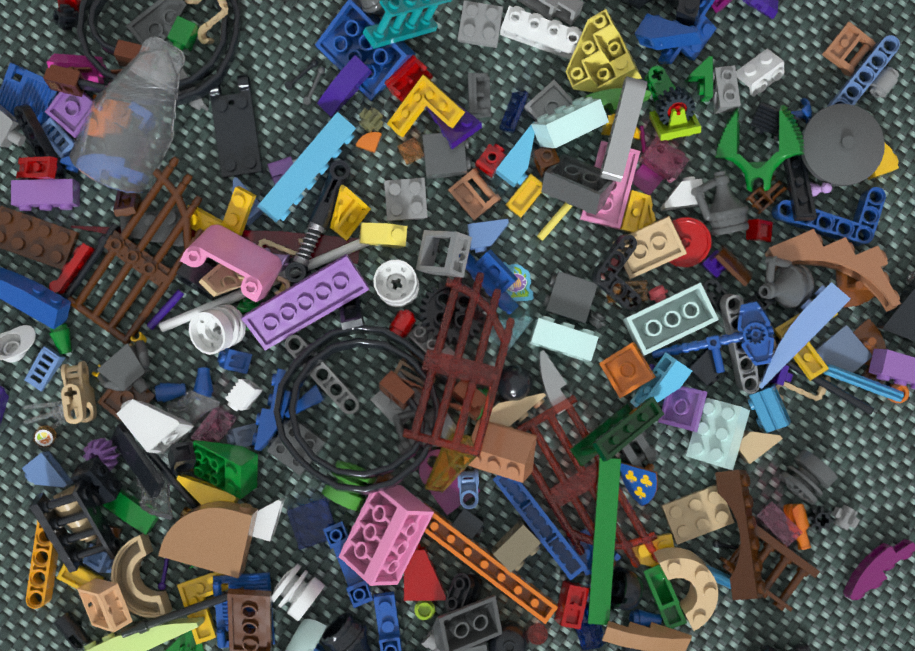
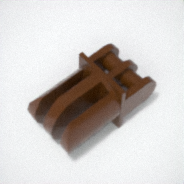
(765, 195)

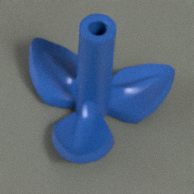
(806, 112)

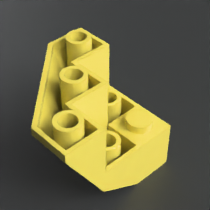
(600, 57)

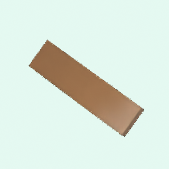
(646, 638)

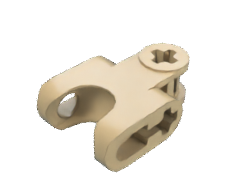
(77, 393)

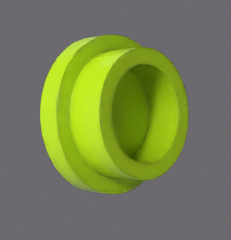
(424, 610)

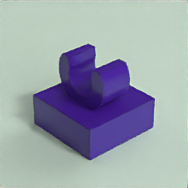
(712, 266)
(782, 376)

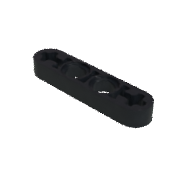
(35, 135)

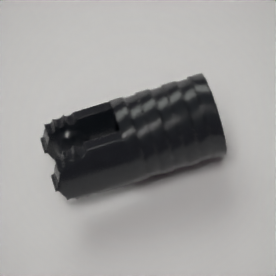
(72, 631)

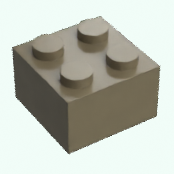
(516, 546)

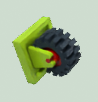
(675, 115)

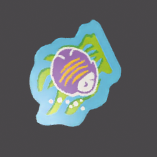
(520, 289)

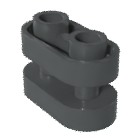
(647, 451)

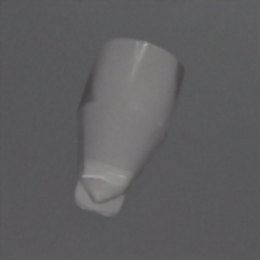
(132, 120)

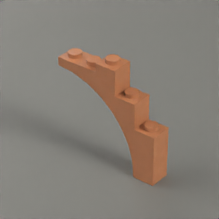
(840, 256)

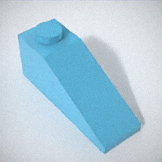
(516, 163)
(669, 377)

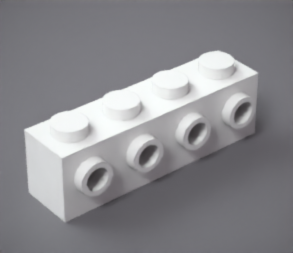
(540, 32)

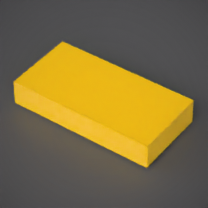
(525, 195)
(77, 578)

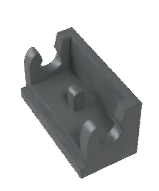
(479, 95)

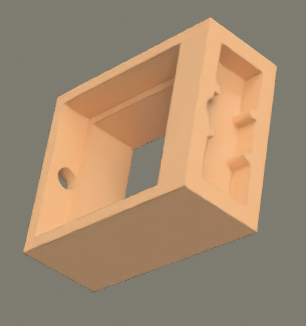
(108, 605)

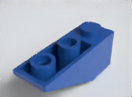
(664, 34)

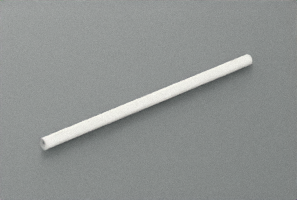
(238, 295)

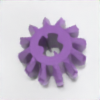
(104, 450)

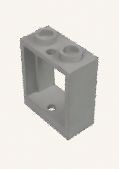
(454, 265)

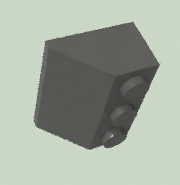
(577, 184)
(468, 625)

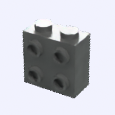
(442, 160)
(570, 297)
(280, 452)

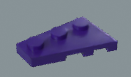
(461, 131)

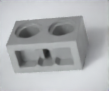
(725, 89)

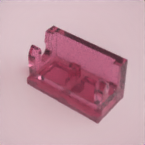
(215, 425)
(779, 524)

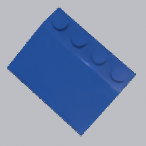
(346, 39)

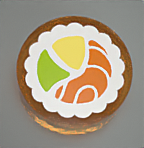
(44, 436)

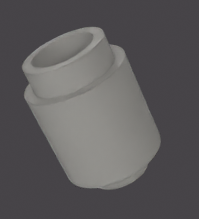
(884, 82)

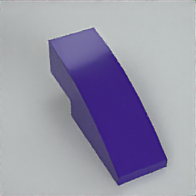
(344, 86)

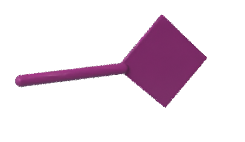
(645, 178)

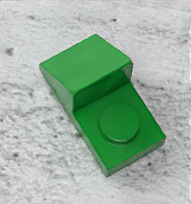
(704, 75)

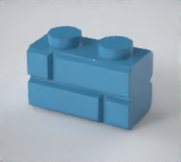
(769, 408)

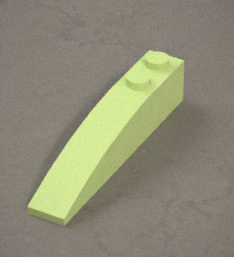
(147, 640)

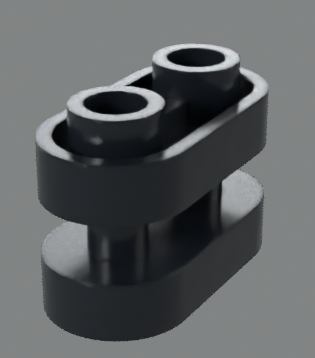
(463, 591)

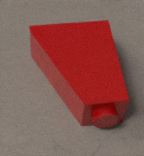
(421, 578)

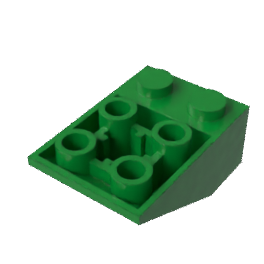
(226, 467)

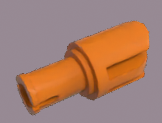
(798, 516)

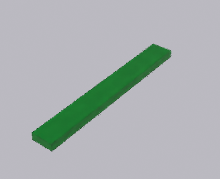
(604, 541)

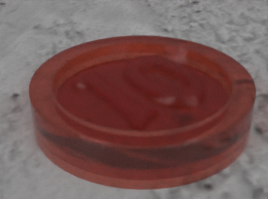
(537, 634)

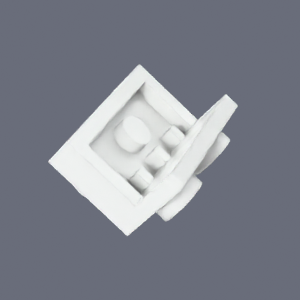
(761, 71)

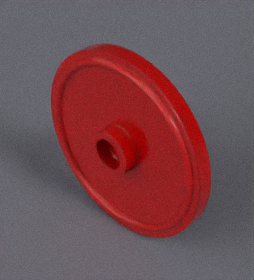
(695, 239)

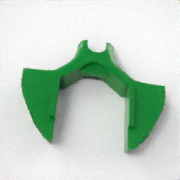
(789, 145)

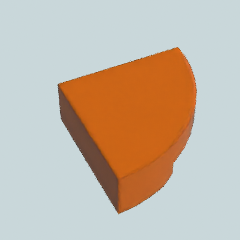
(369, 141)

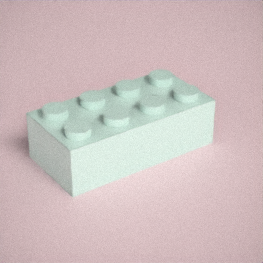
(670, 319)

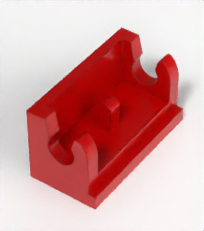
(406, 78)
(571, 604)

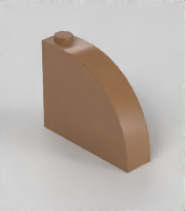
(212, 537)

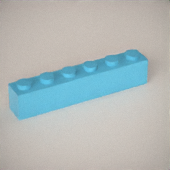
(306, 167)

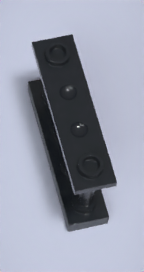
(62, 540)

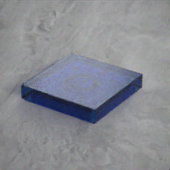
(310, 521)

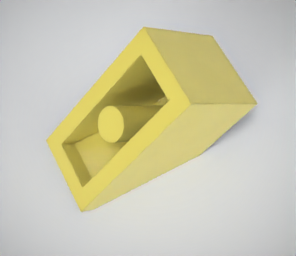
(383, 235)

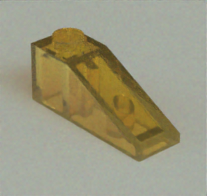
(449, 466)

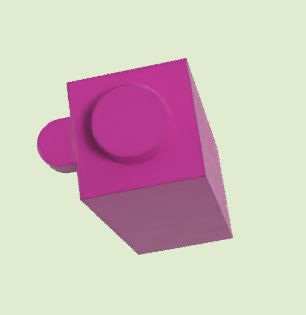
(67, 60)

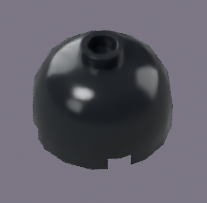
(626, 589)
(512, 638)

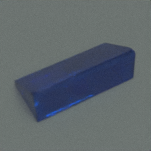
(514, 111)
(590, 634)

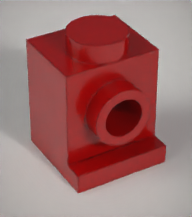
(487, 166)

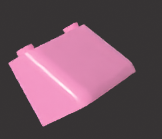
(239, 255)

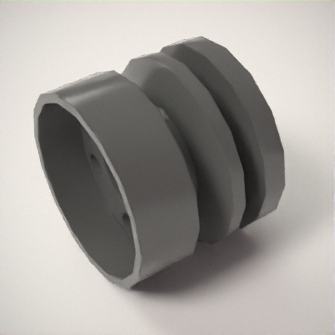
(808, 476)

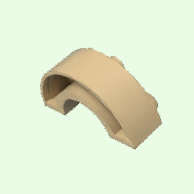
(126, 573)
(703, 590)

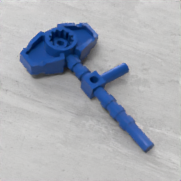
(753, 332)

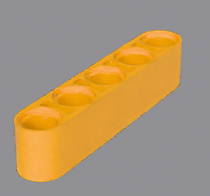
(38, 565)

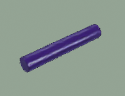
(165, 309)

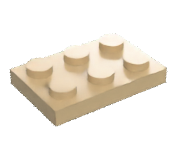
(655, 246)
(696, 514)

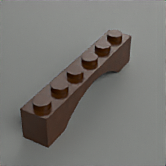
(746, 578)

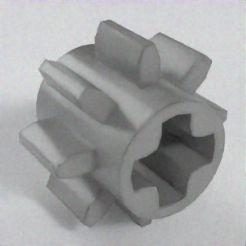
(845, 517)

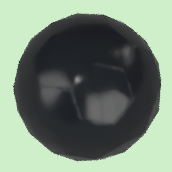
(514, 383)

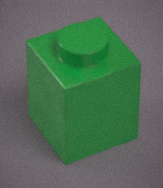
(183, 34)

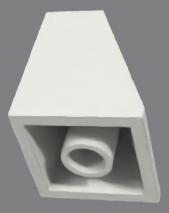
(153, 426)

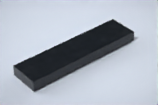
(799, 189)
(137, 460)

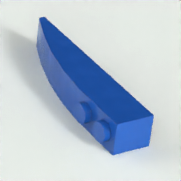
(33, 299)
(541, 526)

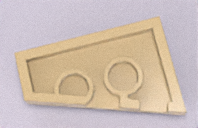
(221, 280)

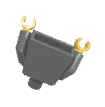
(126, 367)

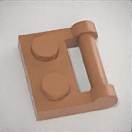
(843, 45)
(469, 198)

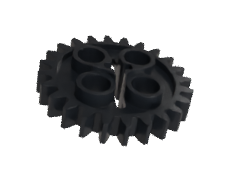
(433, 310)

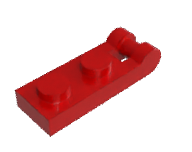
(37, 168)
(71, 268)

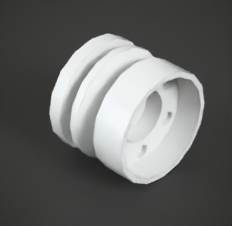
(391, 273)
(217, 329)
(297, 592)

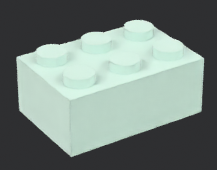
(569, 122)
(563, 339)
(718, 434)

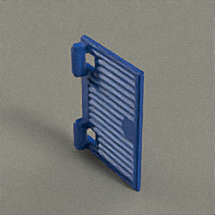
(30, 91)
(252, 581)

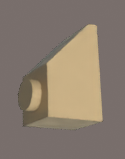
(756, 444)

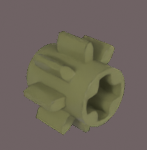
(371, 119)

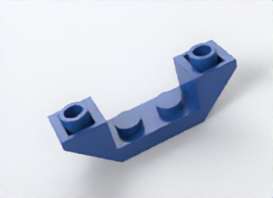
(357, 588)

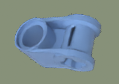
(468, 486)

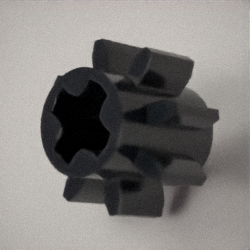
(65, 17)
(824, 523)

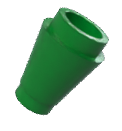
(61, 338)

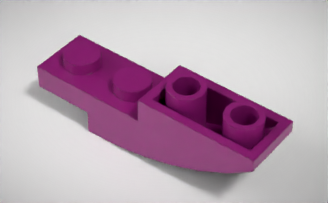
(870, 570)

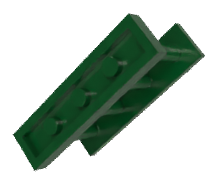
(617, 431)

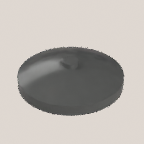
(842, 145)

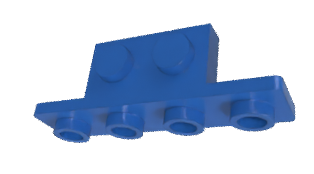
(691, 52)
(496, 276)

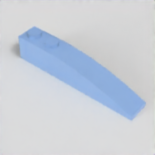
(805, 327)

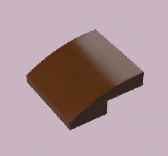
(733, 266)

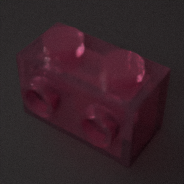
(664, 159)

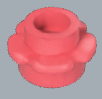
(658, 293)

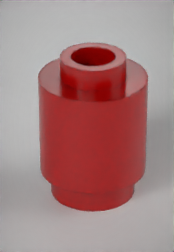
(402, 323)

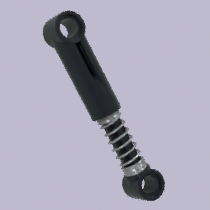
(318, 220)

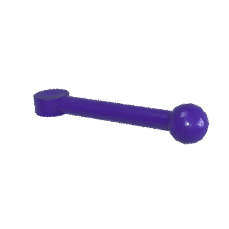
(161, 586)

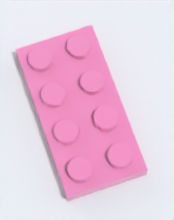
(614, 208)

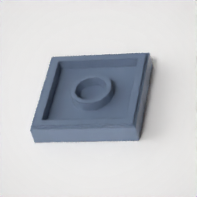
(844, 350)

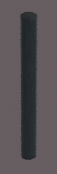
(172, 479)

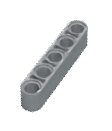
(623, 129)
(738, 354)
(331, 380)

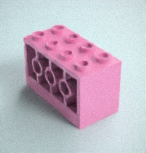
(385, 535)

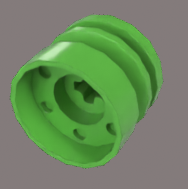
(349, 500)

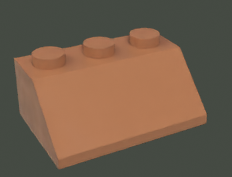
(506, 452)

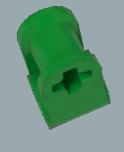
(657, 86)

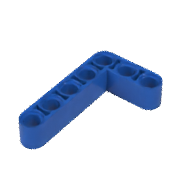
(832, 221)

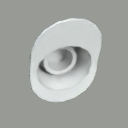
(16, 343)

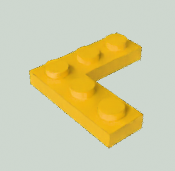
(424, 94)
(235, 216)
(807, 357)
(195, 591)

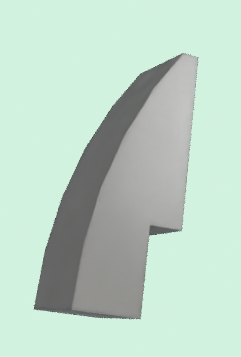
(563, 9)
(551, 380)

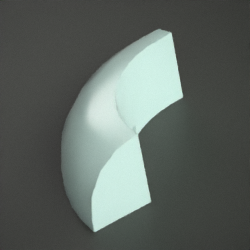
(306, 636)

